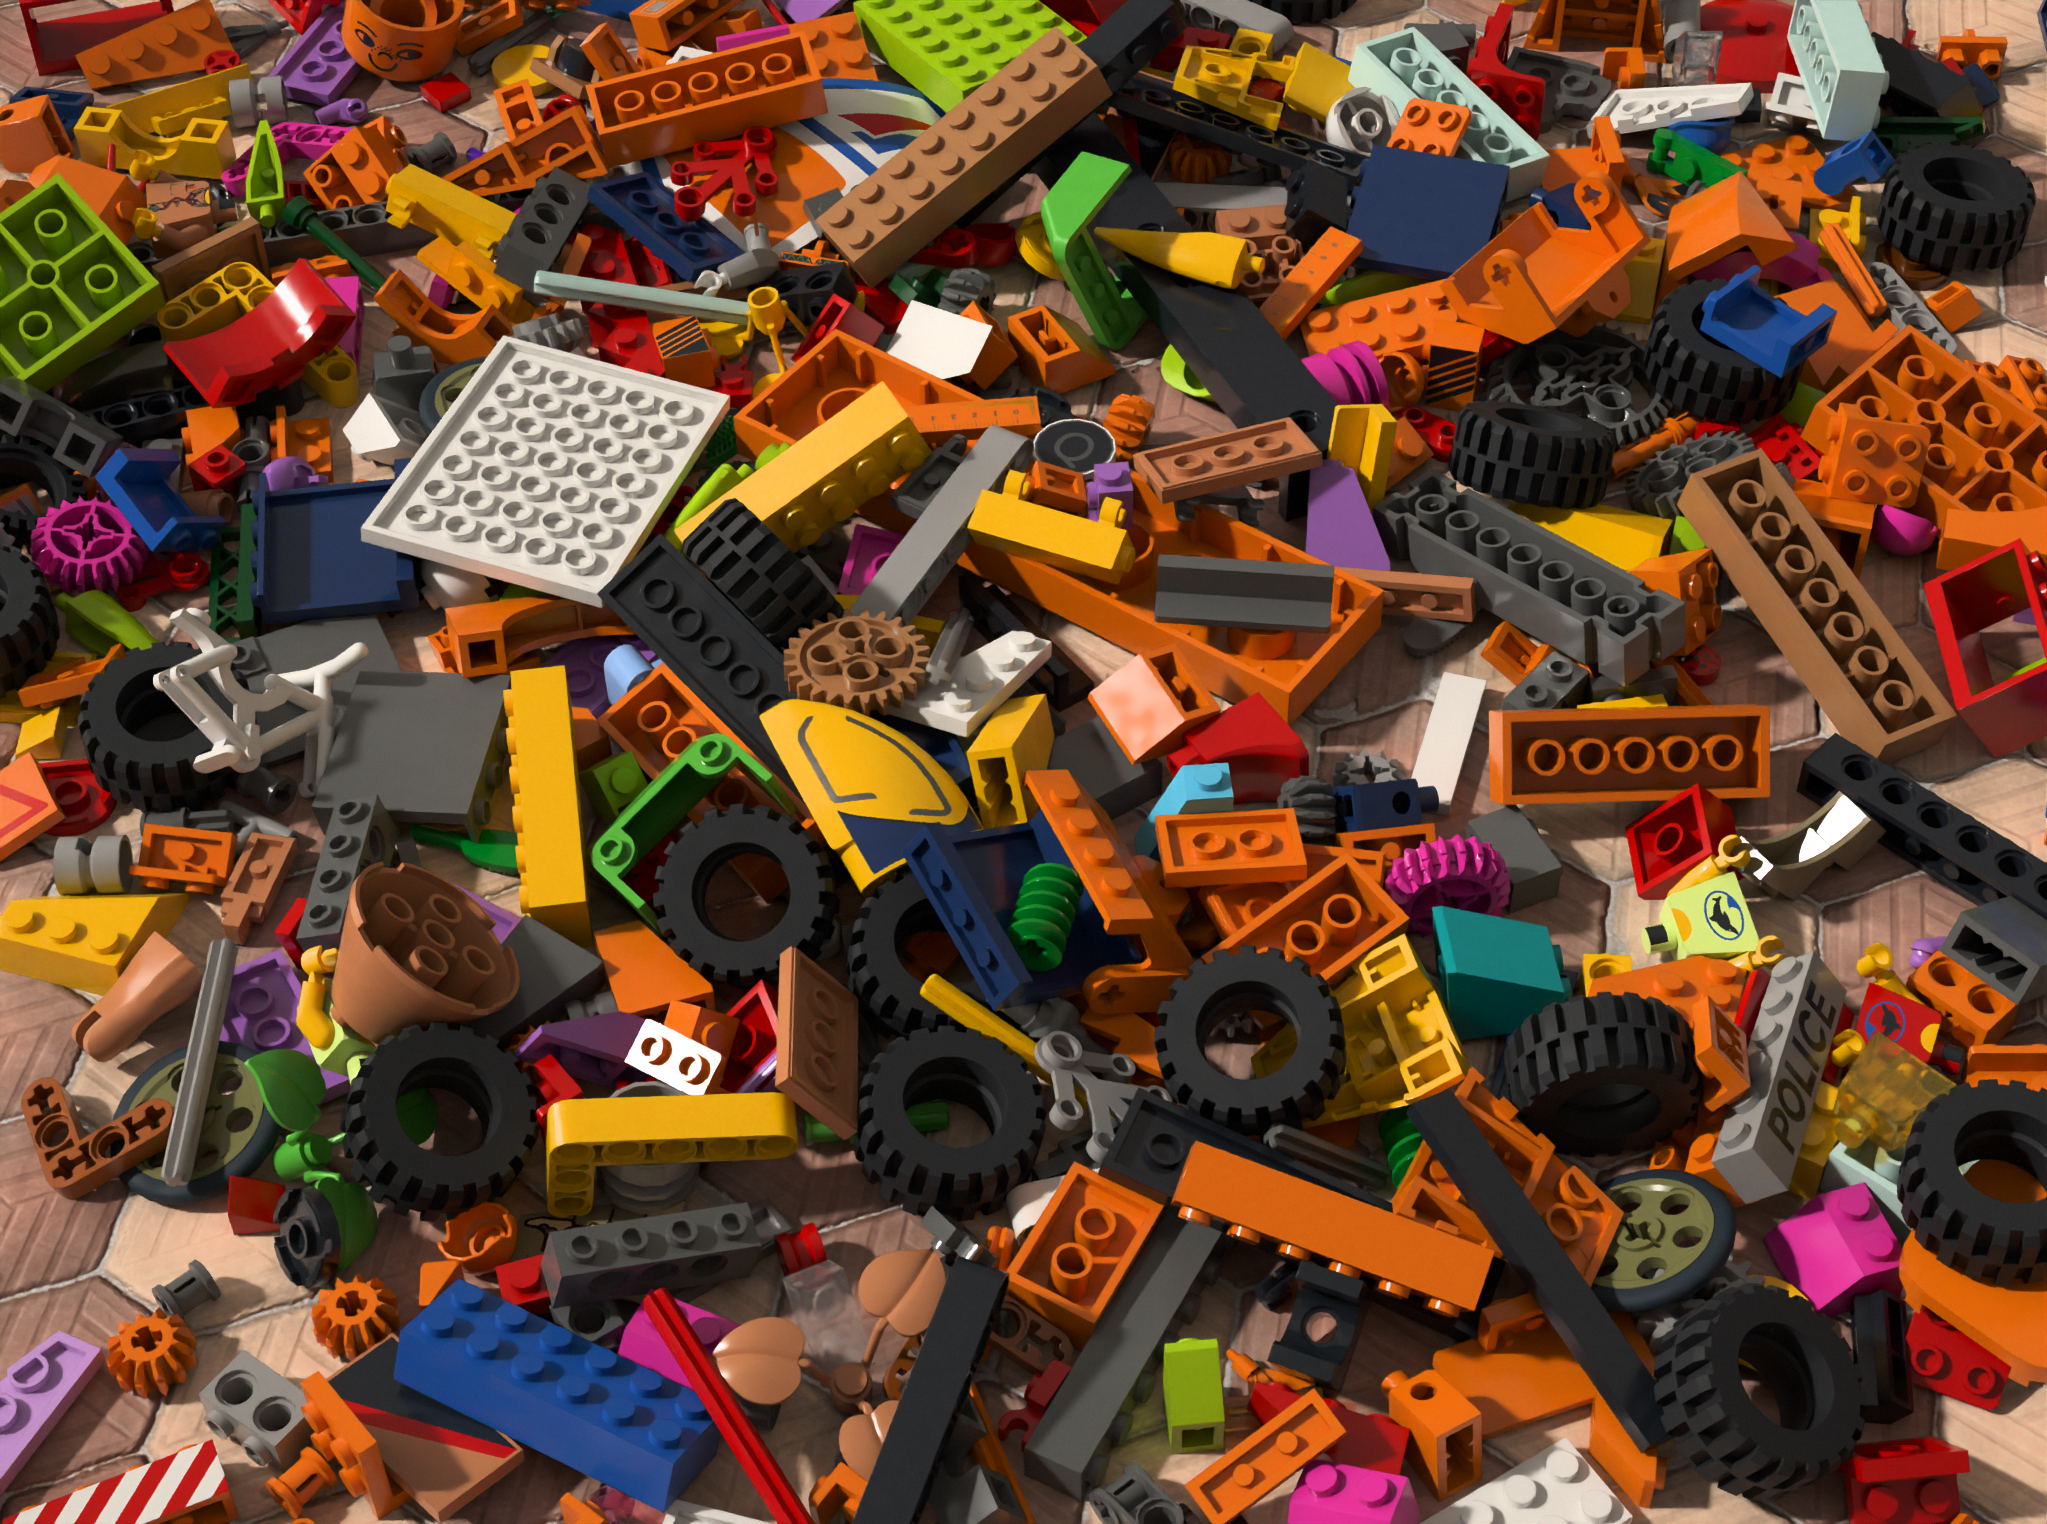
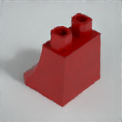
(1255, 745)

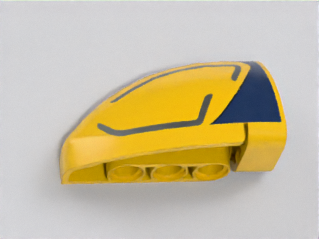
(864, 785)

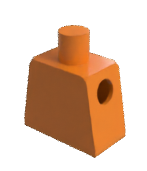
(31, 134)
(1443, 1432)

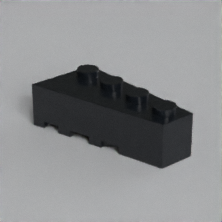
(1925, 87)

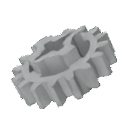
(549, 331)

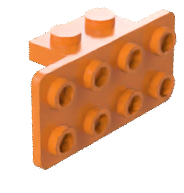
(1522, 1366)

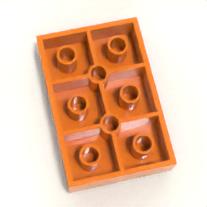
(1983, 442)

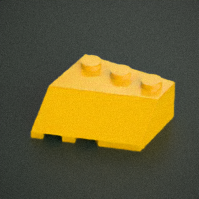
(83, 937)

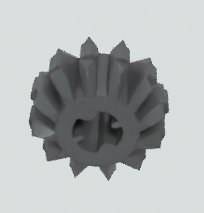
(964, 287)
(1313, 808)

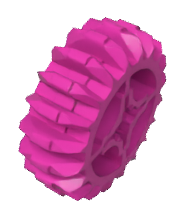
(87, 547)
(1450, 875)

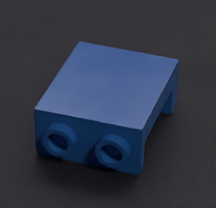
(1763, 325)
(141, 490)

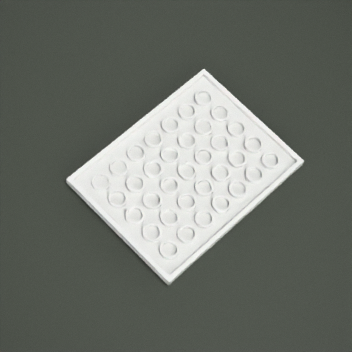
(547, 470)

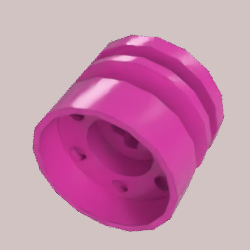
(1350, 374)

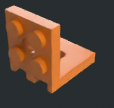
(346, 1440)

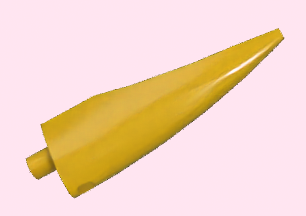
(1196, 255)

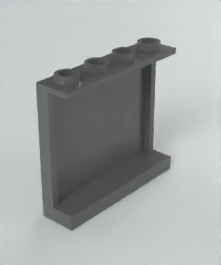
(422, 745)

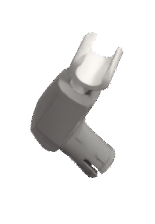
(747, 269)

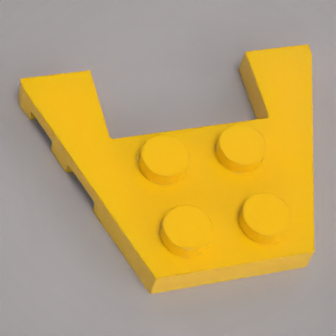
(1225, 80)

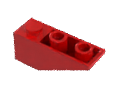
(1371, 1442)

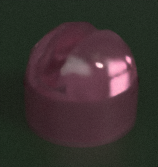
(611, 1502)

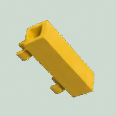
(446, 210)
(1051, 535)

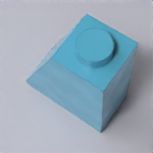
(1192, 790)

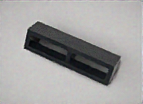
(1883, 1355)

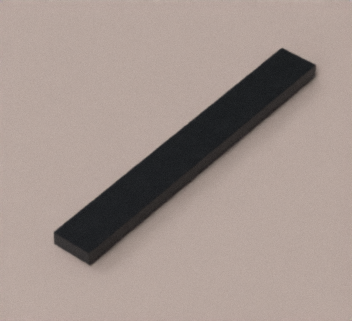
(1542, 1266)

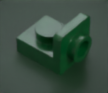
(918, 290)

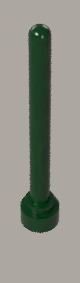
(302, 215)

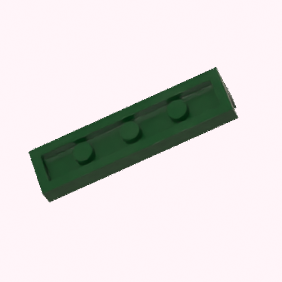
(243, 616)

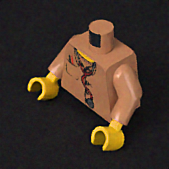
(176, 210)

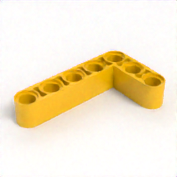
(230, 296)
(658, 1132)

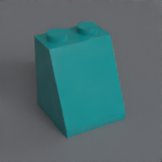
(1494, 971)

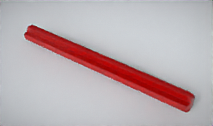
(725, 1409)

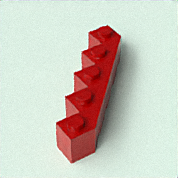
(616, 331)

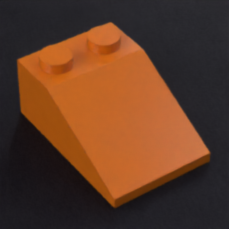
(1081, 1251)

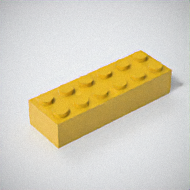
(829, 471)
(548, 803)

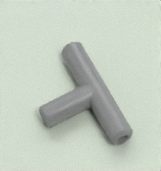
(254, 822)

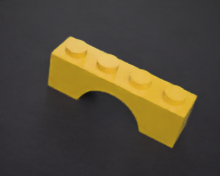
(201, 151)

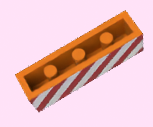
(172, 1490)

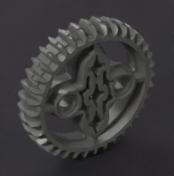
(1584, 379)

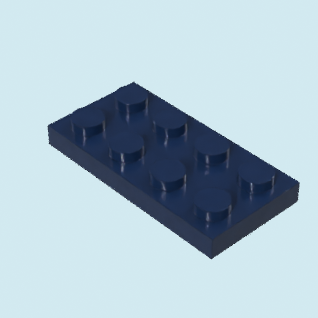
(649, 215)

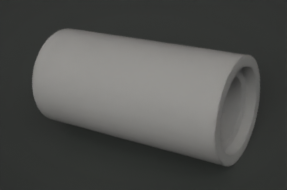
(1679, 17)

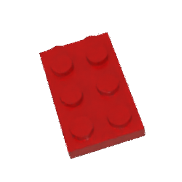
(1515, 93)

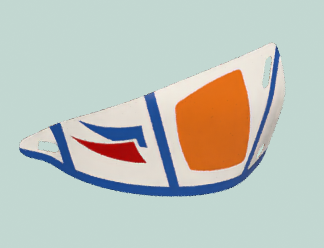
(813, 155)

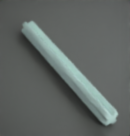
(641, 297)

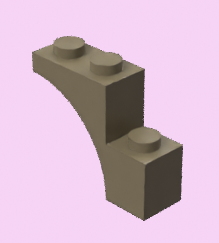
(1795, 858)

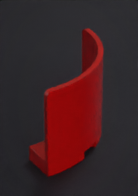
(267, 342)

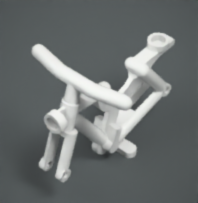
(238, 741)

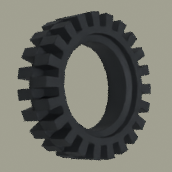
(43, 470)

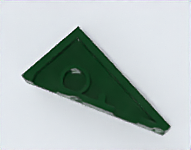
(1904, 133)

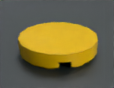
(515, 65)
(1035, 247)

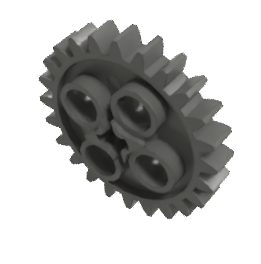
(1662, 480)

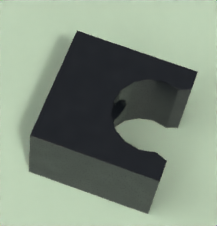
(1318, 1296)

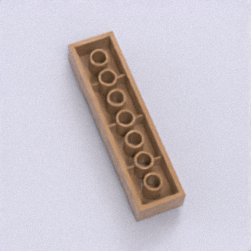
(964, 156)
(1815, 608)

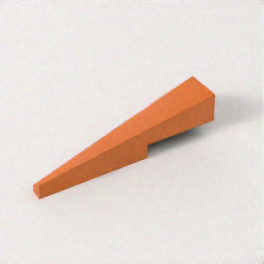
(516, 165)

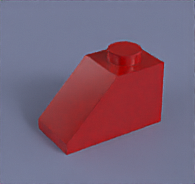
(842, 316)

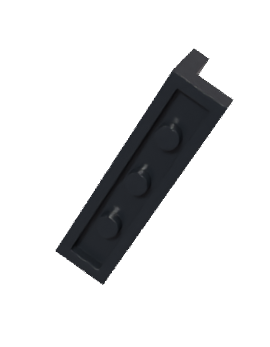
(997, 615)

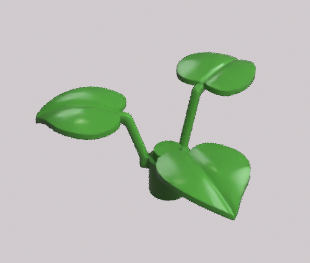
(291, 1091)

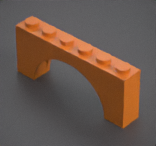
(497, 632)

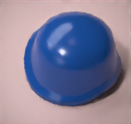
(1710, 134)

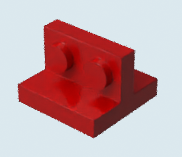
(1904, 1481)

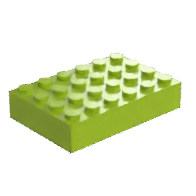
(954, 44)
(64, 286)

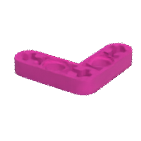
(292, 140)

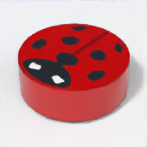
(1701, 665)

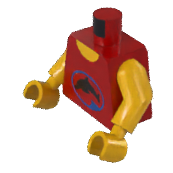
(1895, 1014)

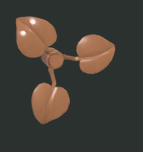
(765, 1360)

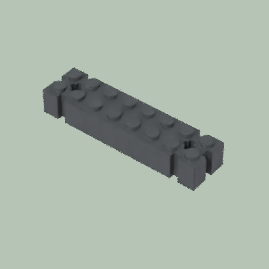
(1533, 577)

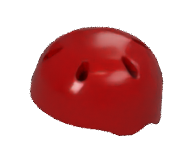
(994, 242)

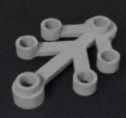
(1067, 1063)

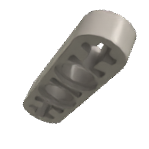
(1914, 311)

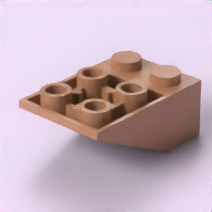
(1266, 238)

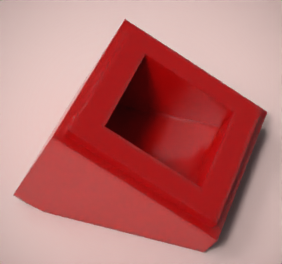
(253, 1204)

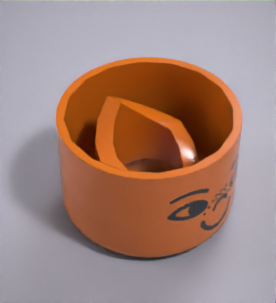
(402, 36)

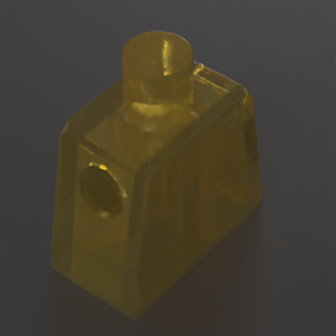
(1885, 1095)

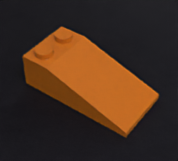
(1323, 922)

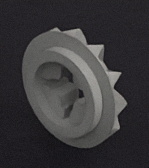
(1352, 768)

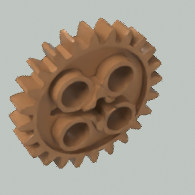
(857, 662)

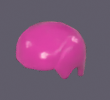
(1901, 531)

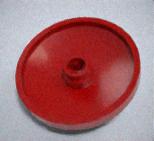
(1752, 41)

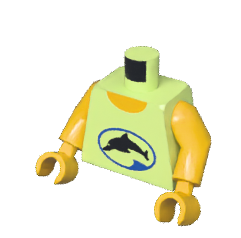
(1710, 917)
(332, 1045)

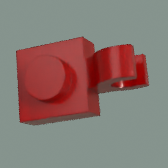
(1038, 1396)

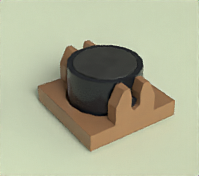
(567, 67)

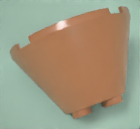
(417, 955)

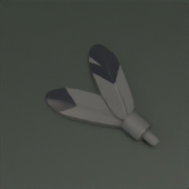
(252, 36)

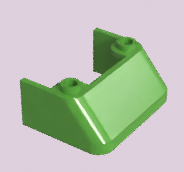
(1065, 215)
(665, 805)

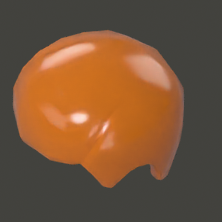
(1403, 378)
(481, 1238)

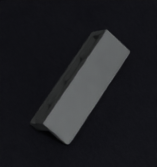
(1244, 593)

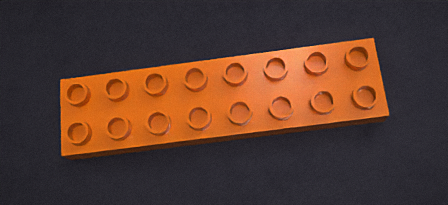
(1230, 661)

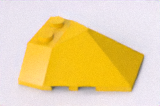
(1395, 1037)

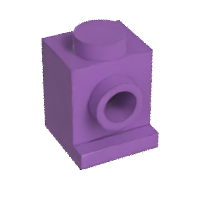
(1110, 481)

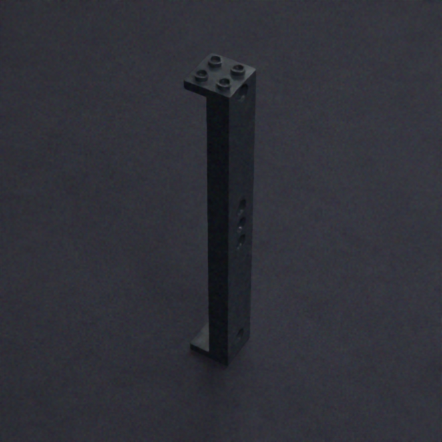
(1208, 325)

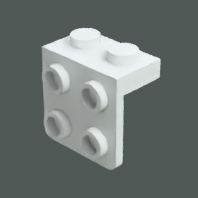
(1791, 105)

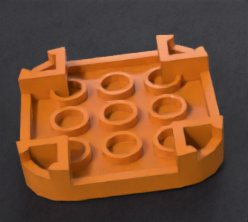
(1997, 1316)

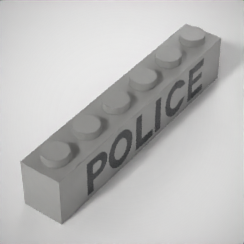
(1785, 1069)

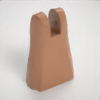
(148, 988)

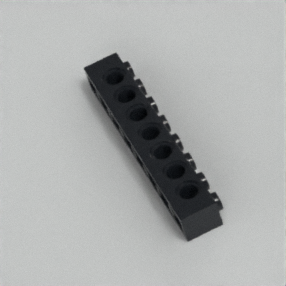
(1926, 827)

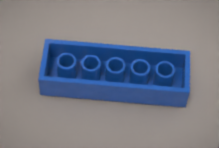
(558, 1394)

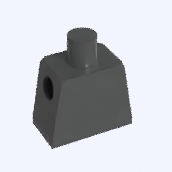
(403, 372)

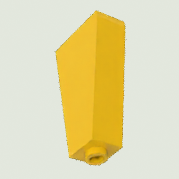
(1606, 531)
(1012, 741)

